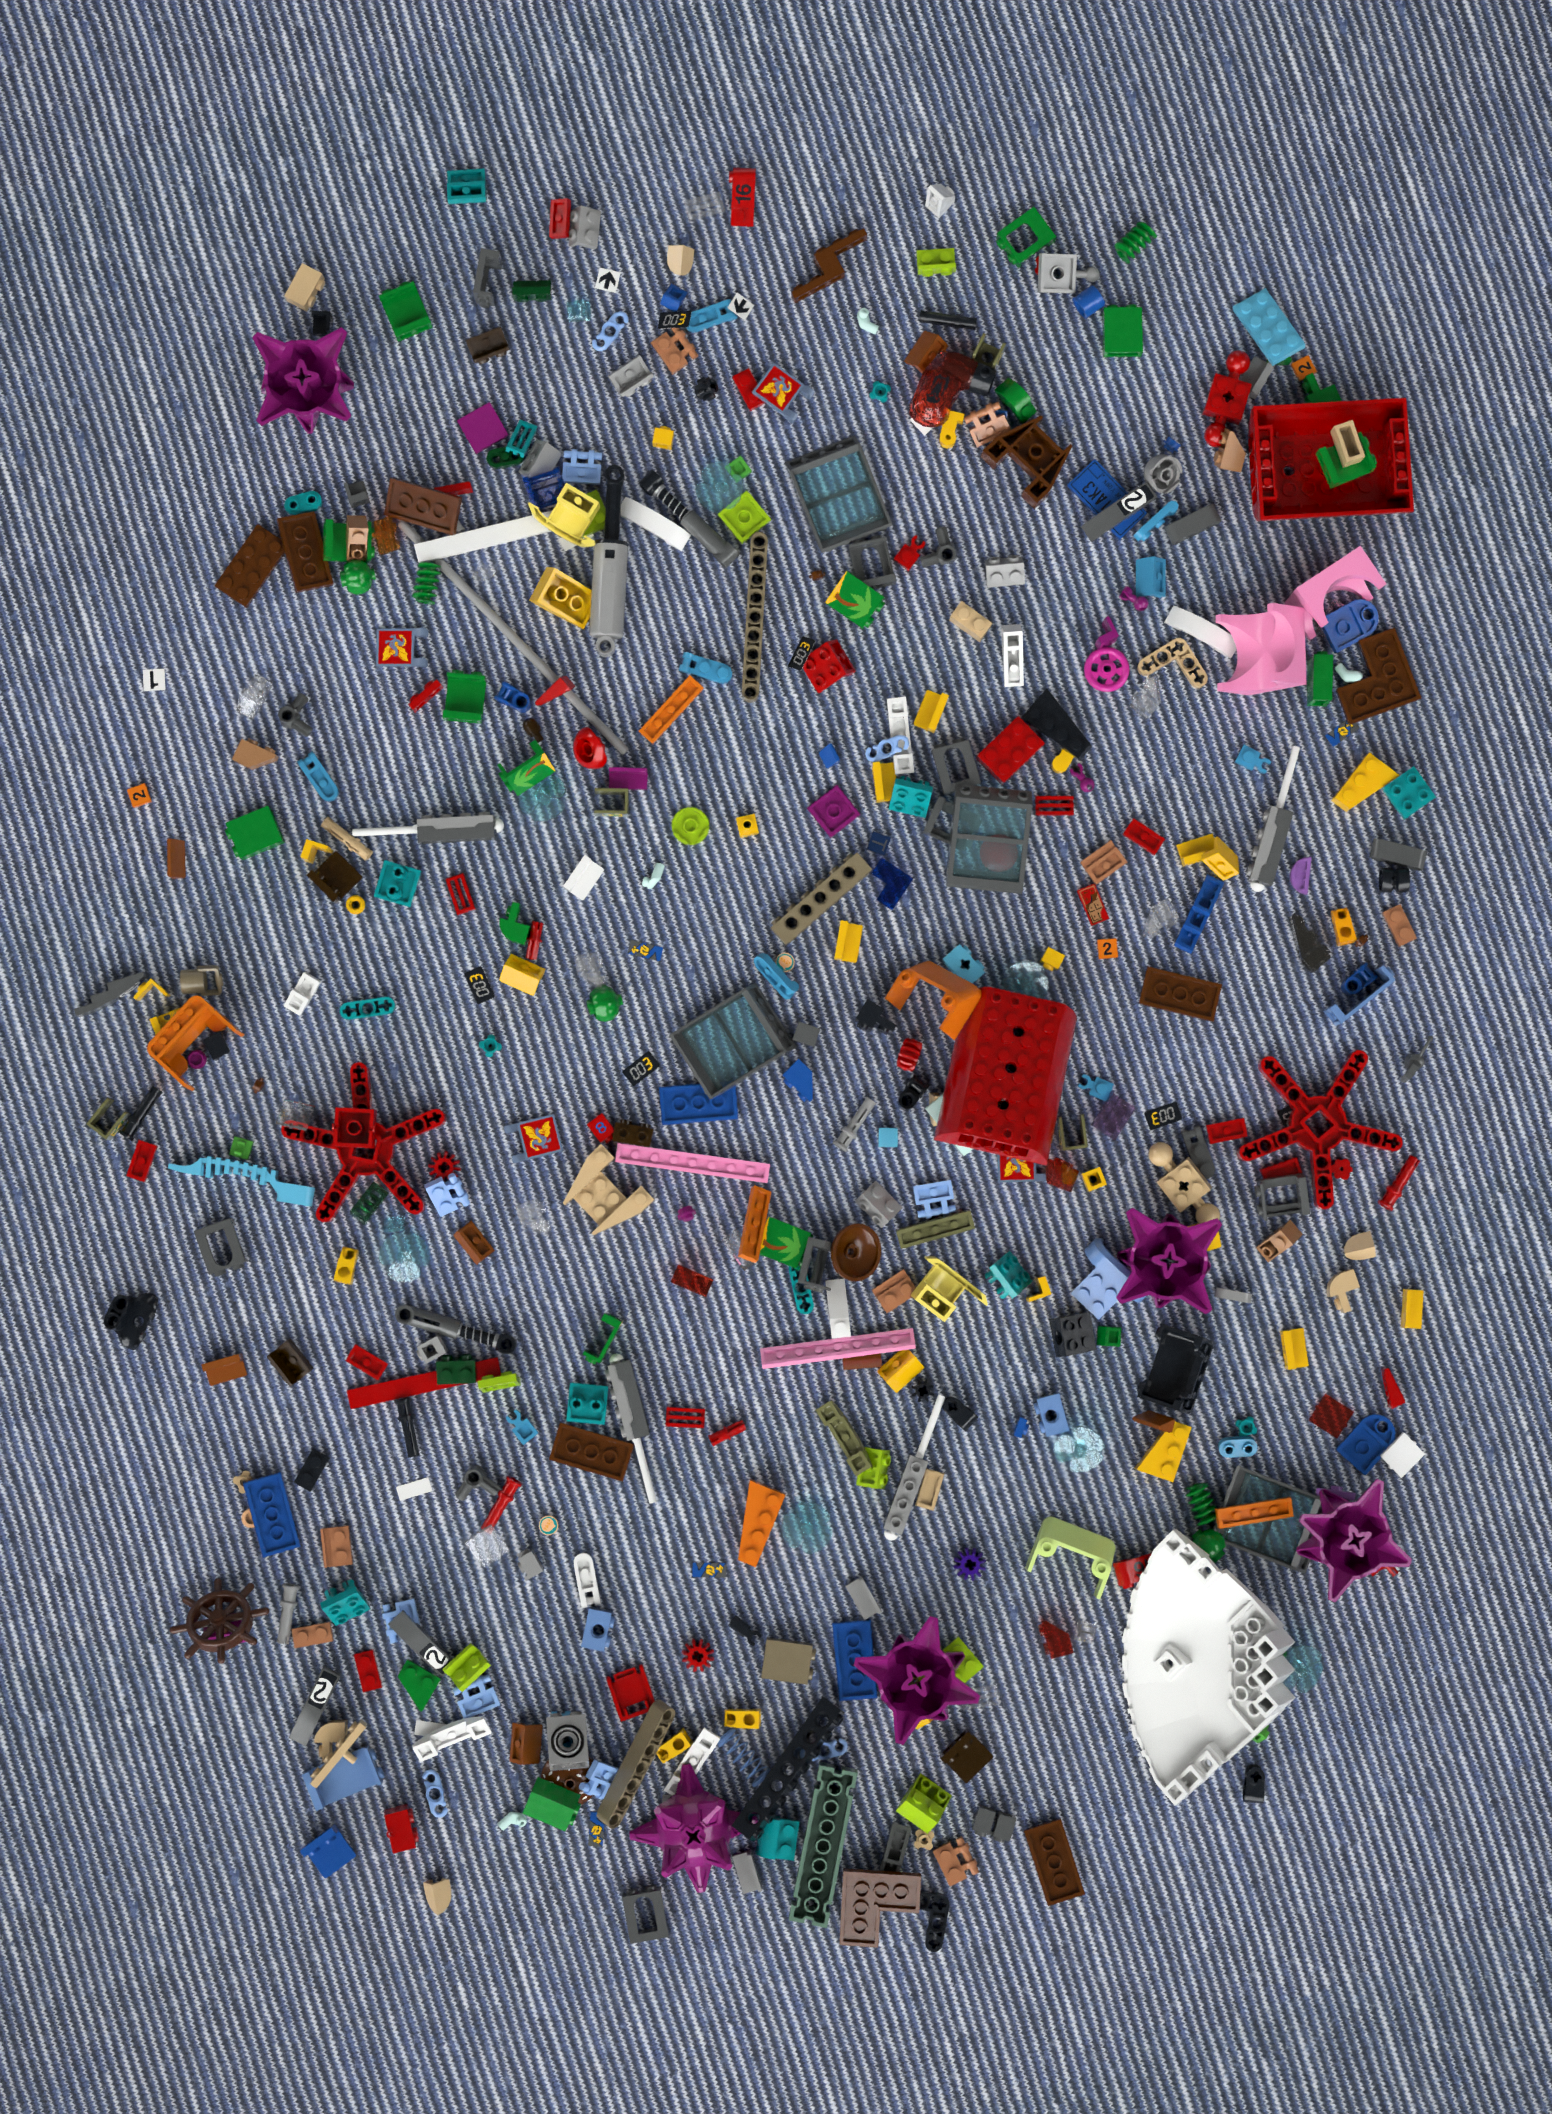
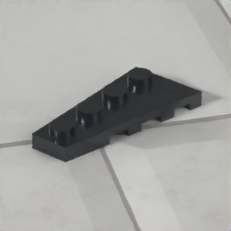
(1054, 723)

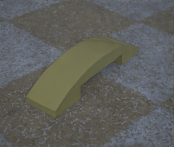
(845, 1436)

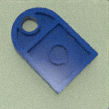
(1349, 625)
(1365, 1443)

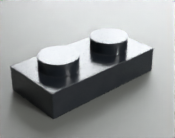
(312, 1470)

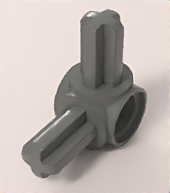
(937, 557)
(295, 721)
(470, 1483)

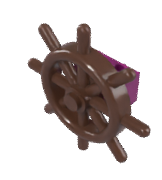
(221, 1628)

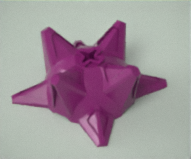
(303, 379)
(1167, 1280)
(1351, 1538)
(921, 1699)
(691, 1831)

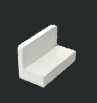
(583, 878)

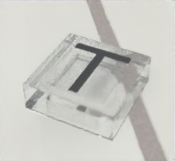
(1085, 1631)

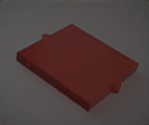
(1331, 1416)

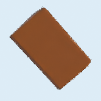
(176, 859)
(473, 1242)
(860, 1362)
(1155, 1421)

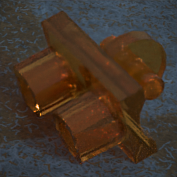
(385, 535)

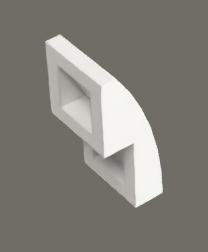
(302, 994)

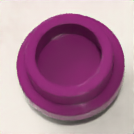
(197, 1059)
(686, 1213)

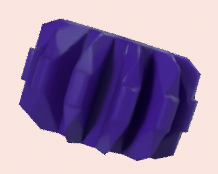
(974, 1558)

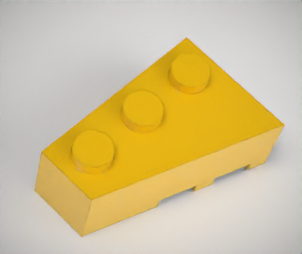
(1363, 782)
(1165, 1453)

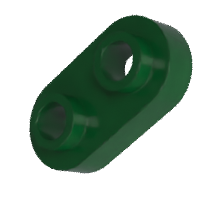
(505, 458)

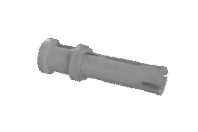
(849, 1132)
(288, 1604)

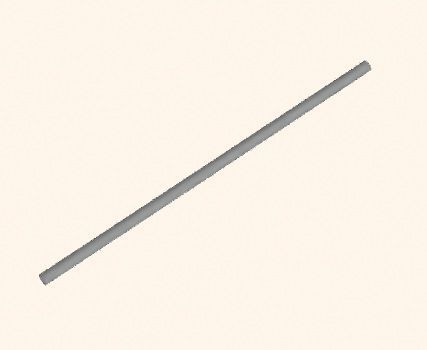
(518, 642)

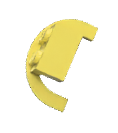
(570, 516)
(942, 1288)

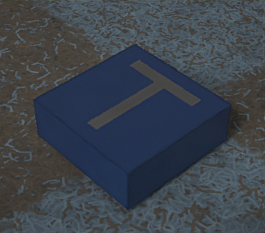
(878, 843)

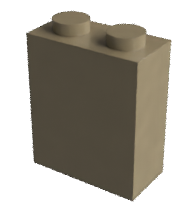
(788, 1661)

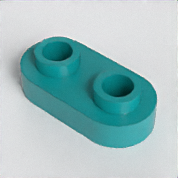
(303, 503)

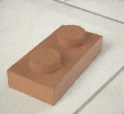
(1399, 925)
(312, 1634)

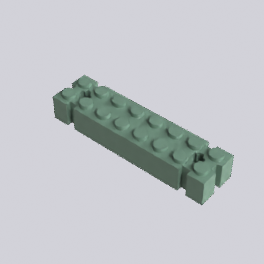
(823, 1844)

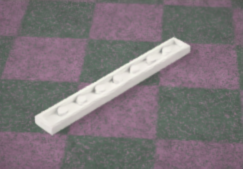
(480, 538)

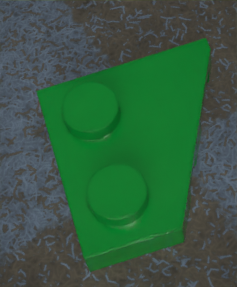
(418, 1683)

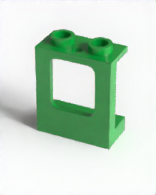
(1040, 229)

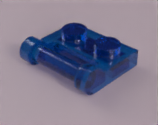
(544, 495)

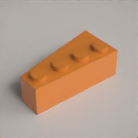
(760, 1514)

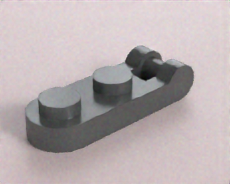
(1198, 1151)

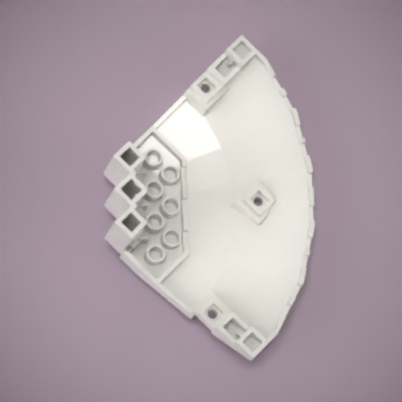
(1223, 1668)

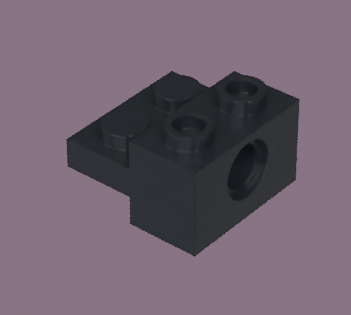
(871, 1016)
(1072, 1334)

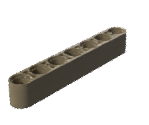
(635, 1764)

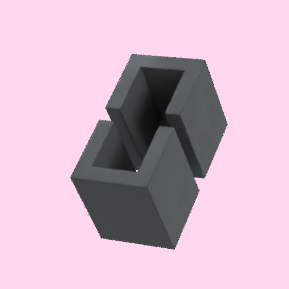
(984, 1820)

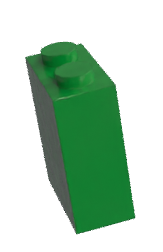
(1122, 331)
(1320, 679)
(254, 833)
(552, 1804)

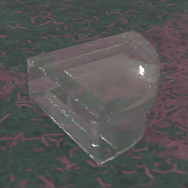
(483, 572)

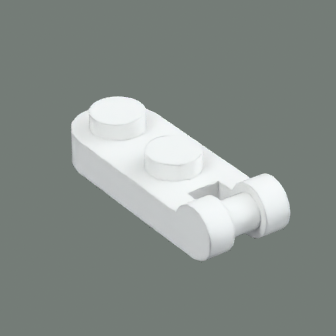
(586, 1580)

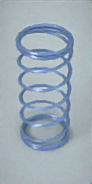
(723, 1740)

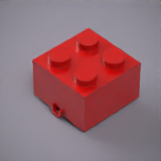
(354, 1128)
(399, 1825)

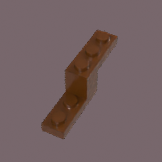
(828, 265)

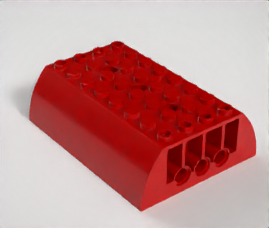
(1293, 435)
(979, 1077)

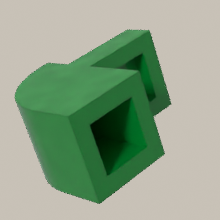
(1316, 395)
(1016, 398)
(511, 929)

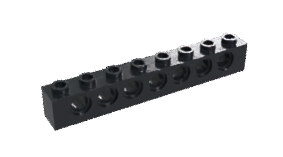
(778, 1772)

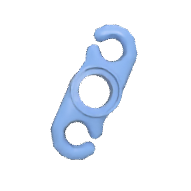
(610, 323)
(893, 741)
(832, 1753)
(435, 1784)

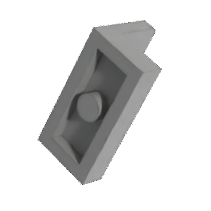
(1257, 375)
(540, 459)
(863, 1598)
(747, 1872)

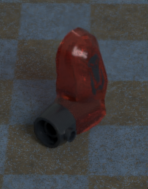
(942, 384)

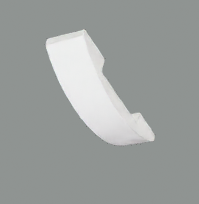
(655, 523)
(1202, 630)
(899, 726)
(450, 1734)
(695, 1756)

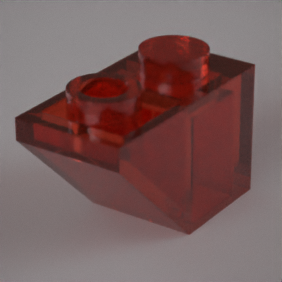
(1061, 1174)
(692, 1280)
(1057, 1639)

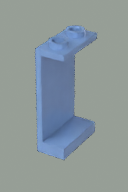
(1338, 1017)
(345, 1778)

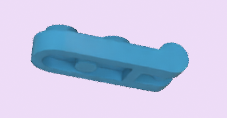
(710, 316)
(1156, 521)
(706, 668)
(319, 778)
(775, 976)

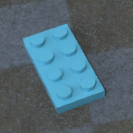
(1269, 327)

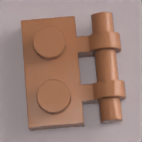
(670, 354)
(990, 429)
(950, 1864)

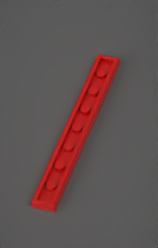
(412, 1385)

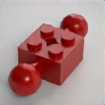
(1221, 386)

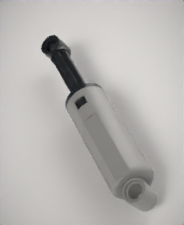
(609, 571)

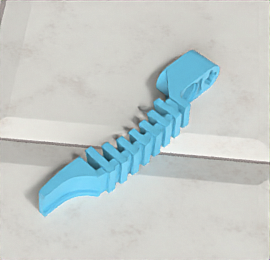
(285, 1191)

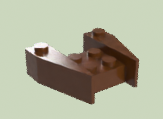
(1033, 453)

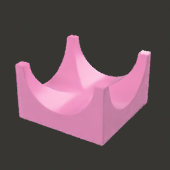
(1345, 575)
(1268, 650)

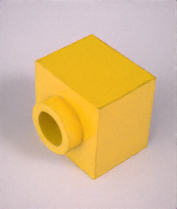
(663, 438)
(745, 832)
(1052, 959)
(1100, 1180)

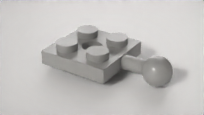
(1067, 281)

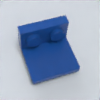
(329, 1851)

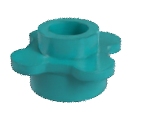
(880, 386)
(485, 1045)
(1241, 1426)

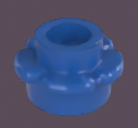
(1171, 445)

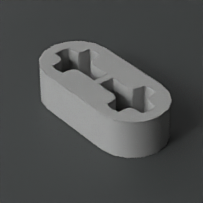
(1233, 1295)

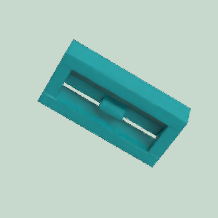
(522, 452)

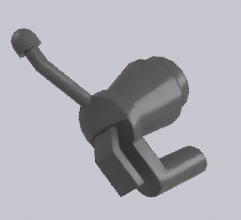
(1414, 1062)

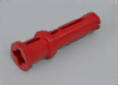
(1394, 1190)
(504, 1497)

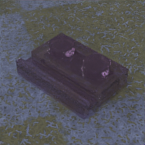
(1113, 1116)

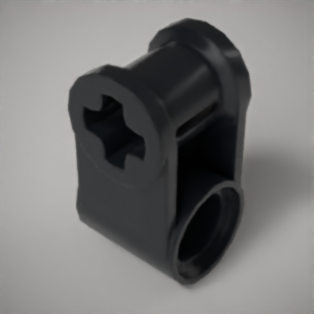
(913, 1092)
(961, 1414)
(1254, 1787)

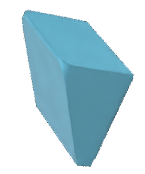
(887, 1137)

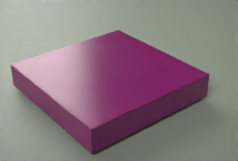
(482, 428)
(833, 811)

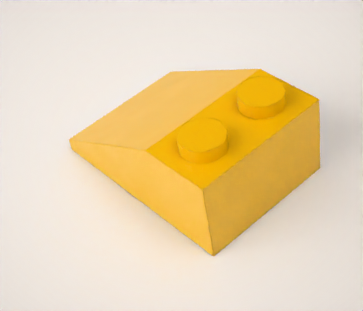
(563, 597)

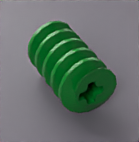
(1133, 240)
(426, 580)
(1201, 1503)

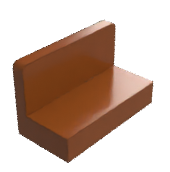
(925, 350)
(225, 1369)
(525, 1743)

